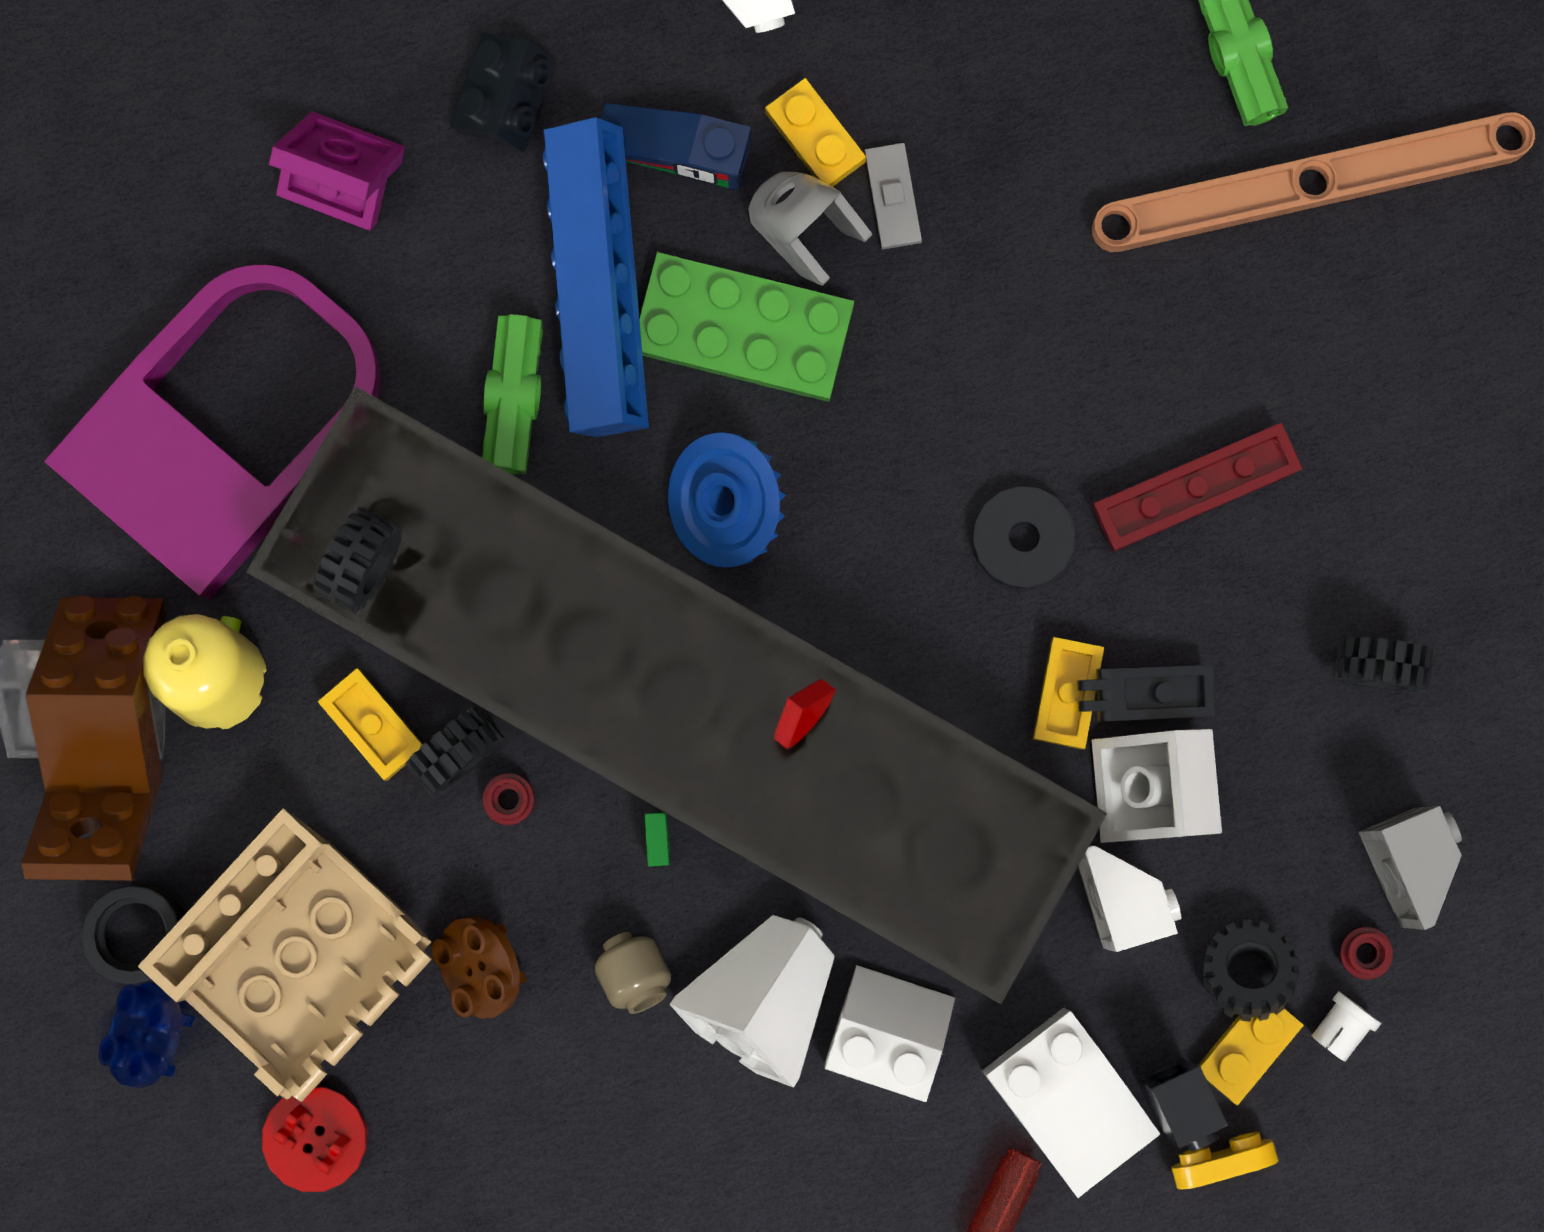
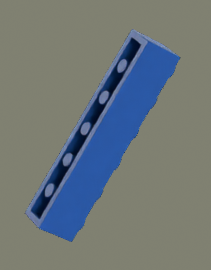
(595, 278)

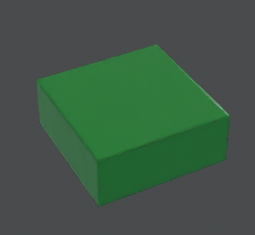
(657, 839)

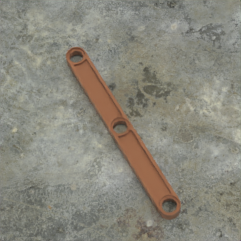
(1347, 174)

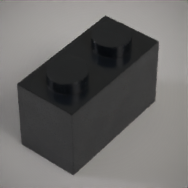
(1183, 1105)

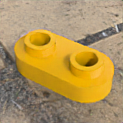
(1202, 1167)

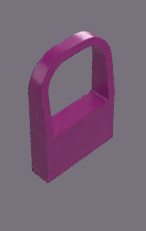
(168, 477)

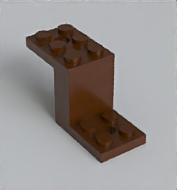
(94, 739)

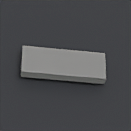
(893, 196)

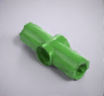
(1244, 55)
(512, 393)

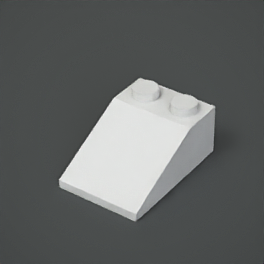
(1071, 1101)

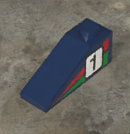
(683, 143)

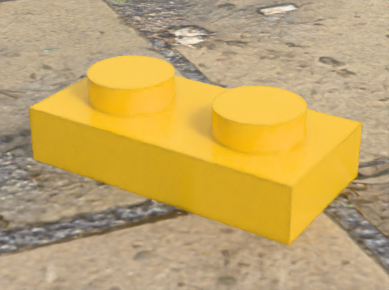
(815, 134)
(1058, 712)
(371, 724)
(1247, 1053)

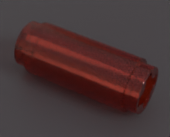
(1006, 1193)

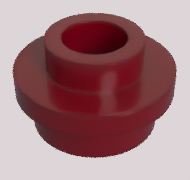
(492, 795)
(1381, 957)

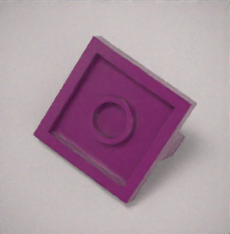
(335, 168)

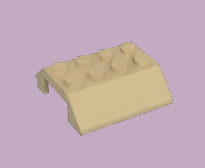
(290, 955)

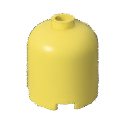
(204, 671)

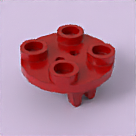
(334, 1153)

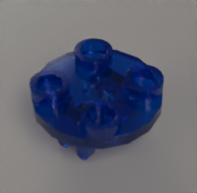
(143, 1036)

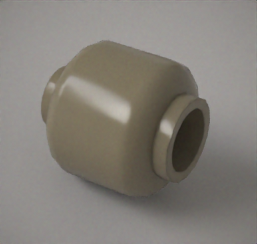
(632, 972)

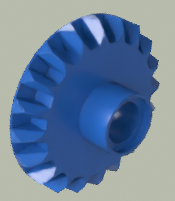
(703, 503)

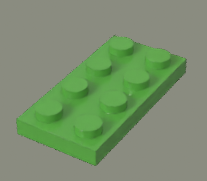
(744, 326)

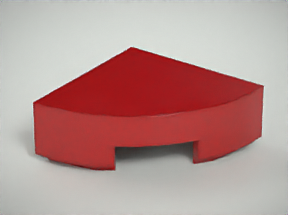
(803, 712)

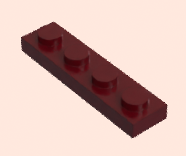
(1196, 487)

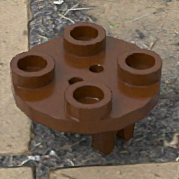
(478, 967)

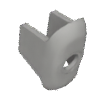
(787, 220)

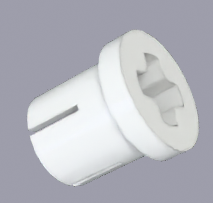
(1344, 1027)

